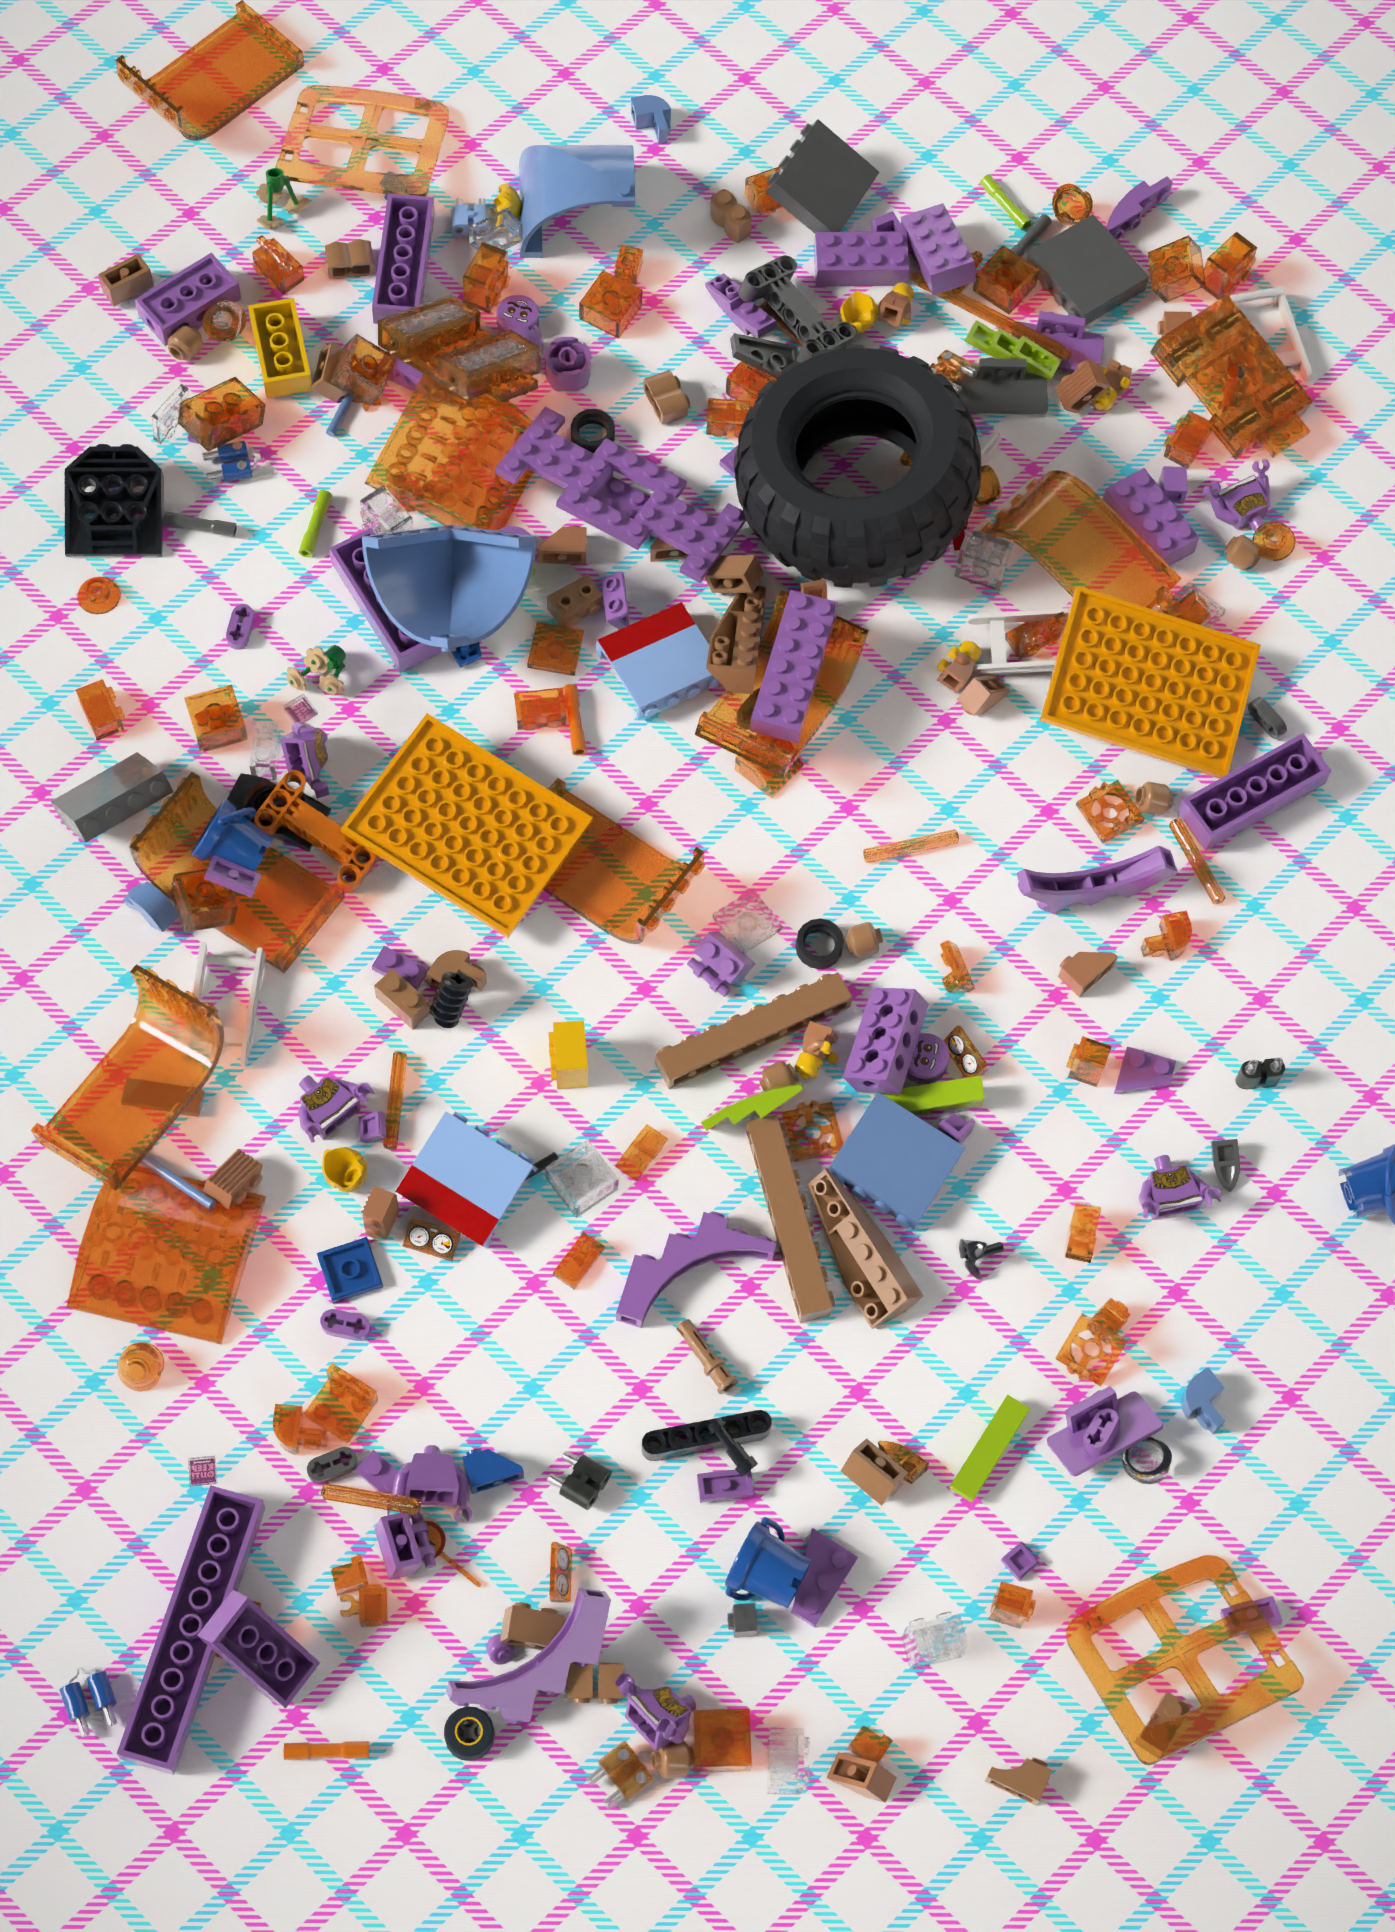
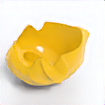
(508, 199)
(859, 311)
(344, 1169)

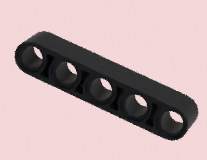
(696, 1444)

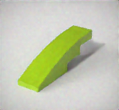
(1005, 346)
(761, 1102)

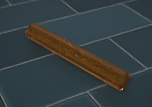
(910, 846)
(1197, 861)
(395, 1100)
(371, 1498)

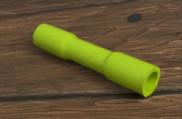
(1008, 205)
(311, 535)

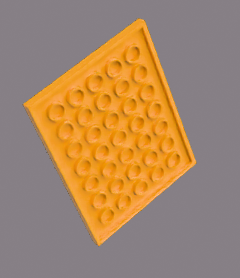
(1150, 682)
(467, 825)

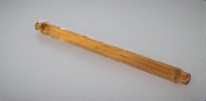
(996, 318)

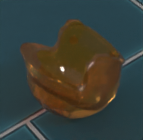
(1071, 204)
(224, 321)
(990, 487)
(140, 1366)

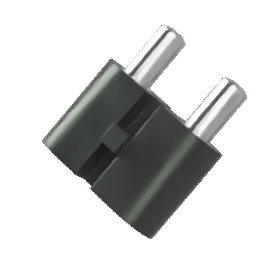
(1255, 1073)
(584, 1482)

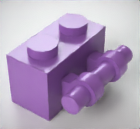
(722, 957)
(399, 1546)

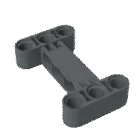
(774, 285)

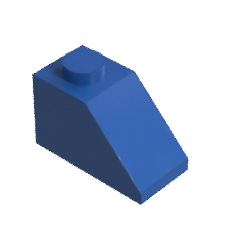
(488, 1470)

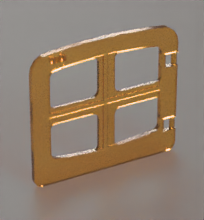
(363, 140)
(1181, 1653)

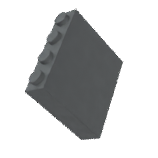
(821, 179)
(1087, 270)
(112, 796)

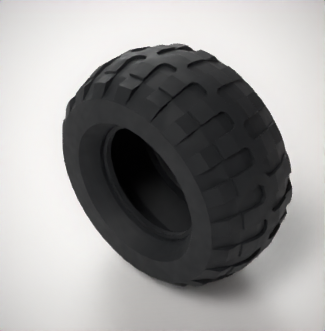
(843, 397)

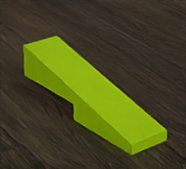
(941, 1096)
(989, 1448)

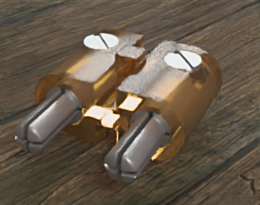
(953, 367)
(624, 1771)

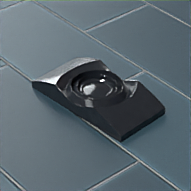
(254, 790)

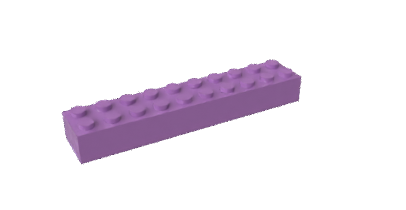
(179, 1657)

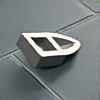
(1226, 1162)

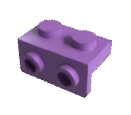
(615, 600)

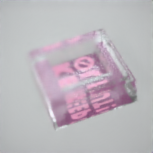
(300, 709)
(202, 1470)

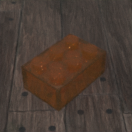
(221, 413)

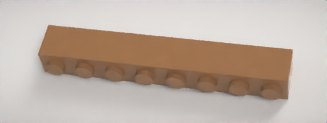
(752, 1030)
(789, 1218)

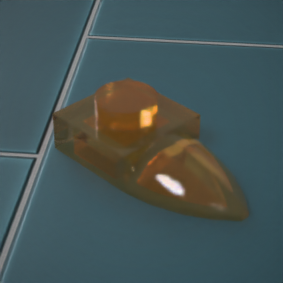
(906, 1459)

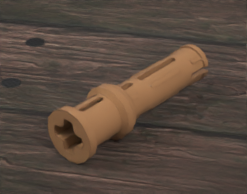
(713, 1365)

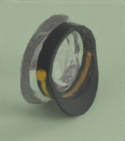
(1147, 1461)

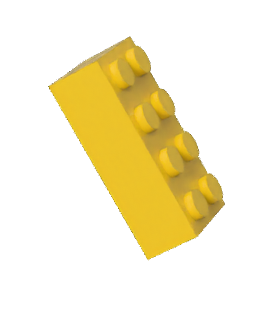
(280, 348)

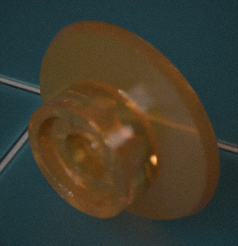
(1272, 549)
(101, 602)

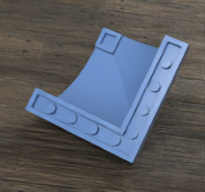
(569, 178)
(449, 580)

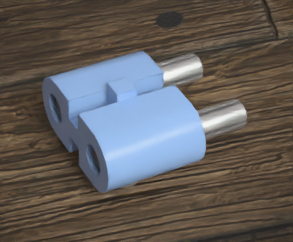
(463, 217)

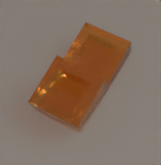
(641, 1152)

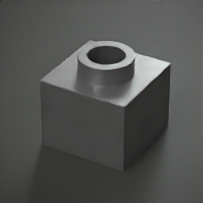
(743, 1620)

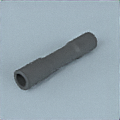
(1034, 232)
(184, 521)

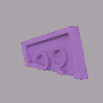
(824, 1577)

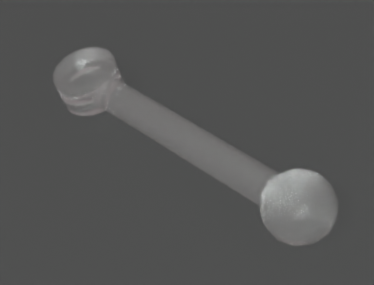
(712, 388)

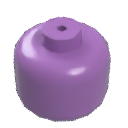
(499, 1652)

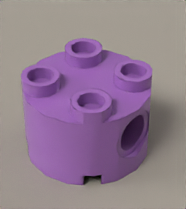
(567, 364)

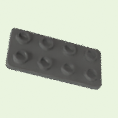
(1004, 388)

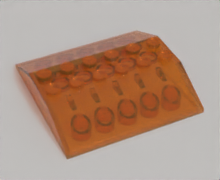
(447, 456)
(163, 1257)

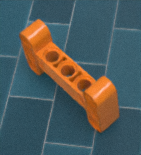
(315, 829)

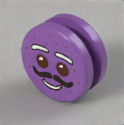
(517, 312)
(929, 1059)

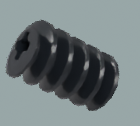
(451, 999)

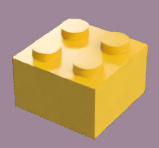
(568, 1055)

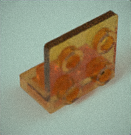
(1034, 635)
(342, 1404)

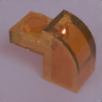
(1190, 608)
(1174, 936)
(1082, 1232)
(289, 1430)

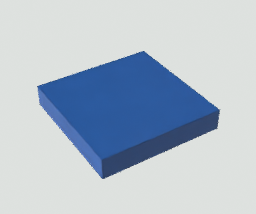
(349, 1270)

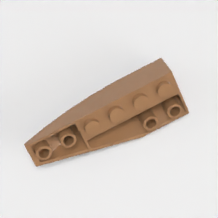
(736, 642)
(863, 1254)

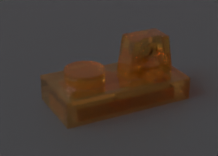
(959, 977)
(578, 1260)

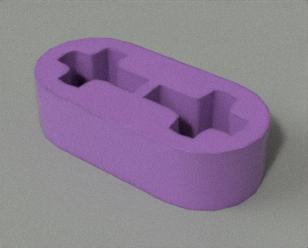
(245, 628)
(346, 1319)
(1096, 1430)

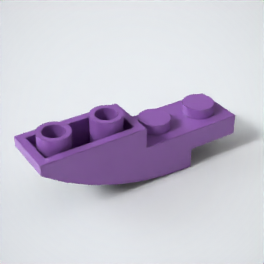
(1137, 201)
(743, 314)

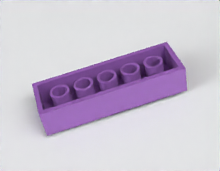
(403, 254)
(349, 563)
(794, 666)
(1254, 791)

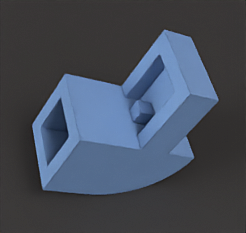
(652, 112)
(152, 905)
(1198, 1397)

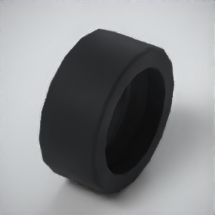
(591, 416)
(823, 926)

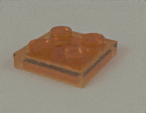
(555, 648)

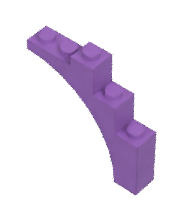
(1127, 877)
(681, 1253)
(548, 1671)

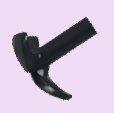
(975, 1251)

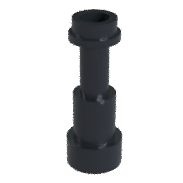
(734, 1450)

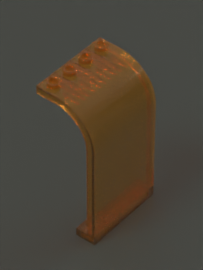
(217, 75)
(1082, 540)
(730, 718)
(619, 877)
(288, 899)
(138, 1083)

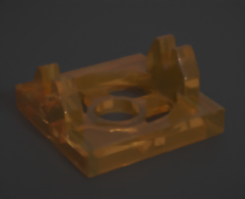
(1097, 794)
(815, 1150)
(1100, 1334)

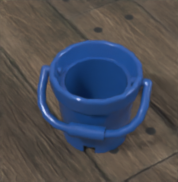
(233, 837)
(1371, 1185)
(766, 1566)

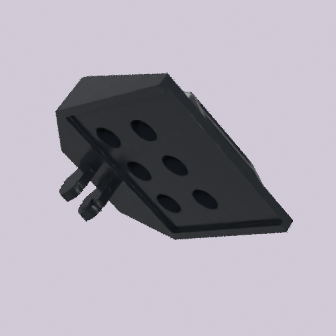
(123, 536)

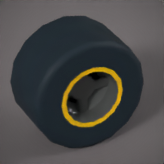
(468, 1724)

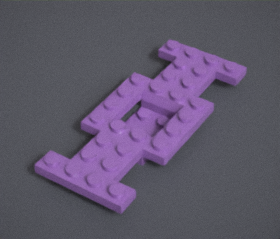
(615, 506)

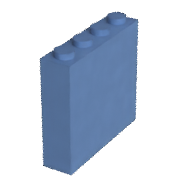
(895, 1161)

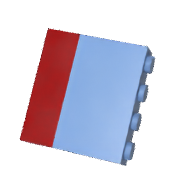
(659, 659)
(465, 1177)

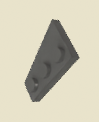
(763, 354)

